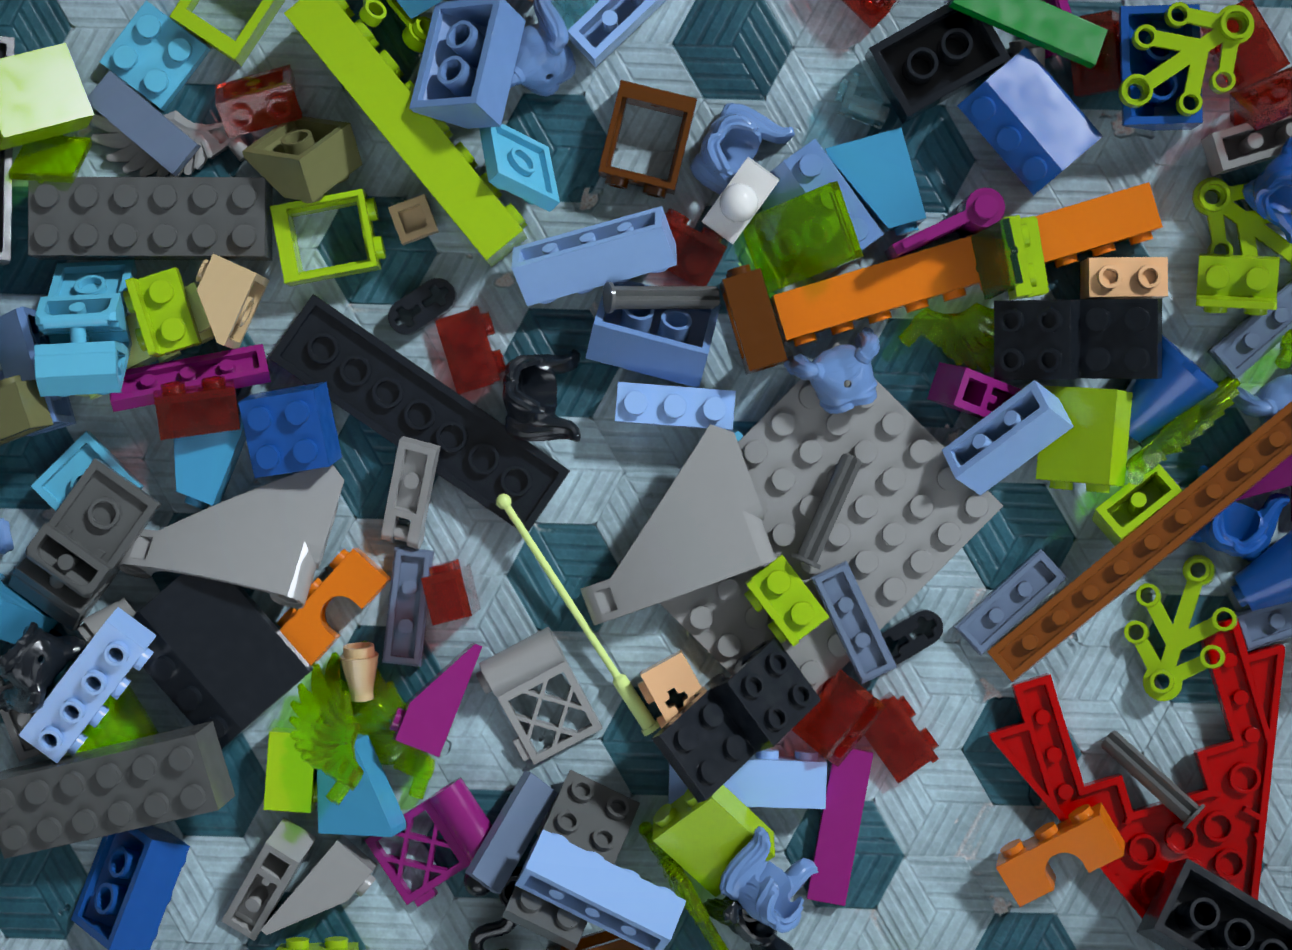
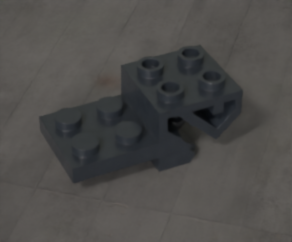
(1078, 339)
(736, 718)

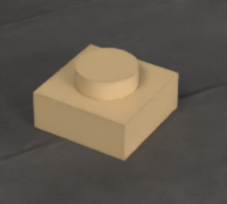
(413, 219)

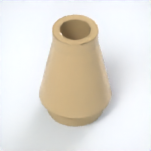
(360, 668)

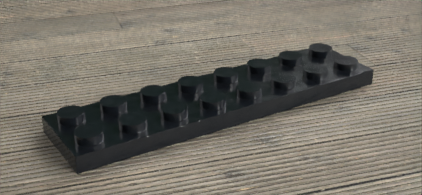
(406, 401)

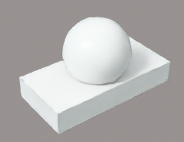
(740, 200)

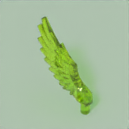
(961, 335)
(1182, 430)
(375, 720)
(328, 729)
(683, 888)

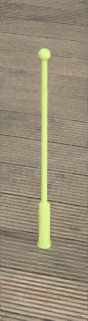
(620, 681)

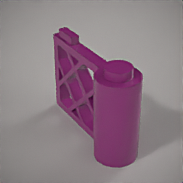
(972, 215)
(460, 824)

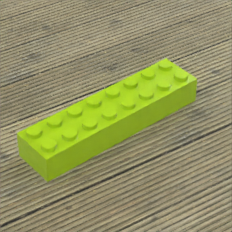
(418, 139)

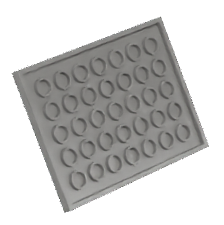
(893, 529)

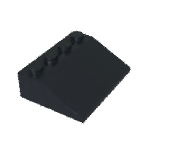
(218, 654)

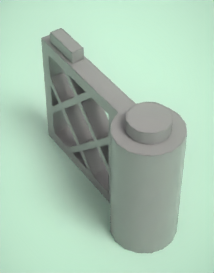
(520, 670)

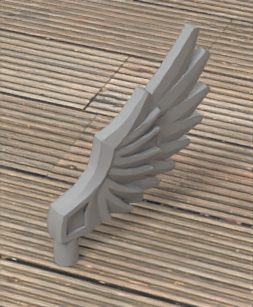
(209, 136)

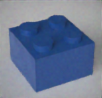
(290, 430)

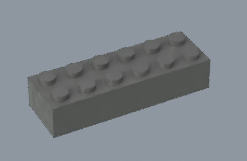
(151, 218)
(113, 789)

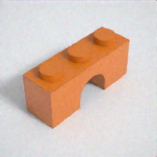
(352, 577)
(1086, 834)

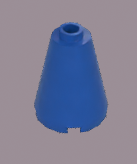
(1164, 399)
(1267, 578)

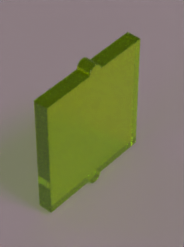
(51, 159)

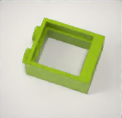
(235, 50)
(288, 245)

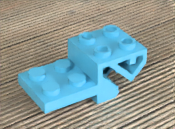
(85, 329)

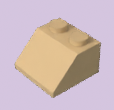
(229, 298)

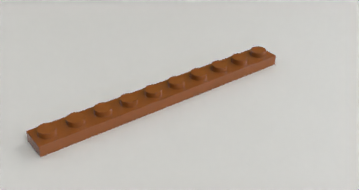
(1146, 546)

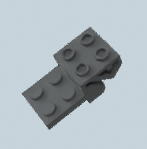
(83, 544)
(590, 819)

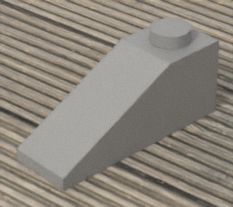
(269, 878)
(330, 883)

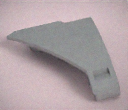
(694, 538)
(255, 540)

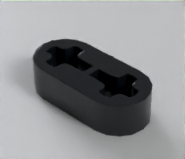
(417, 298)
(918, 642)

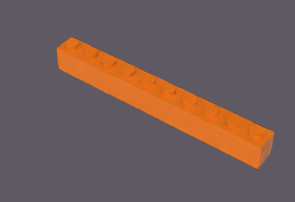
(952, 267)

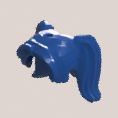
(1272, 191)
(1241, 529)

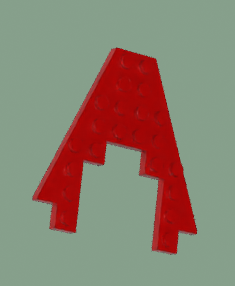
(1235, 776)

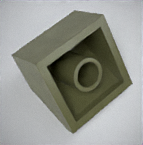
(305, 157)

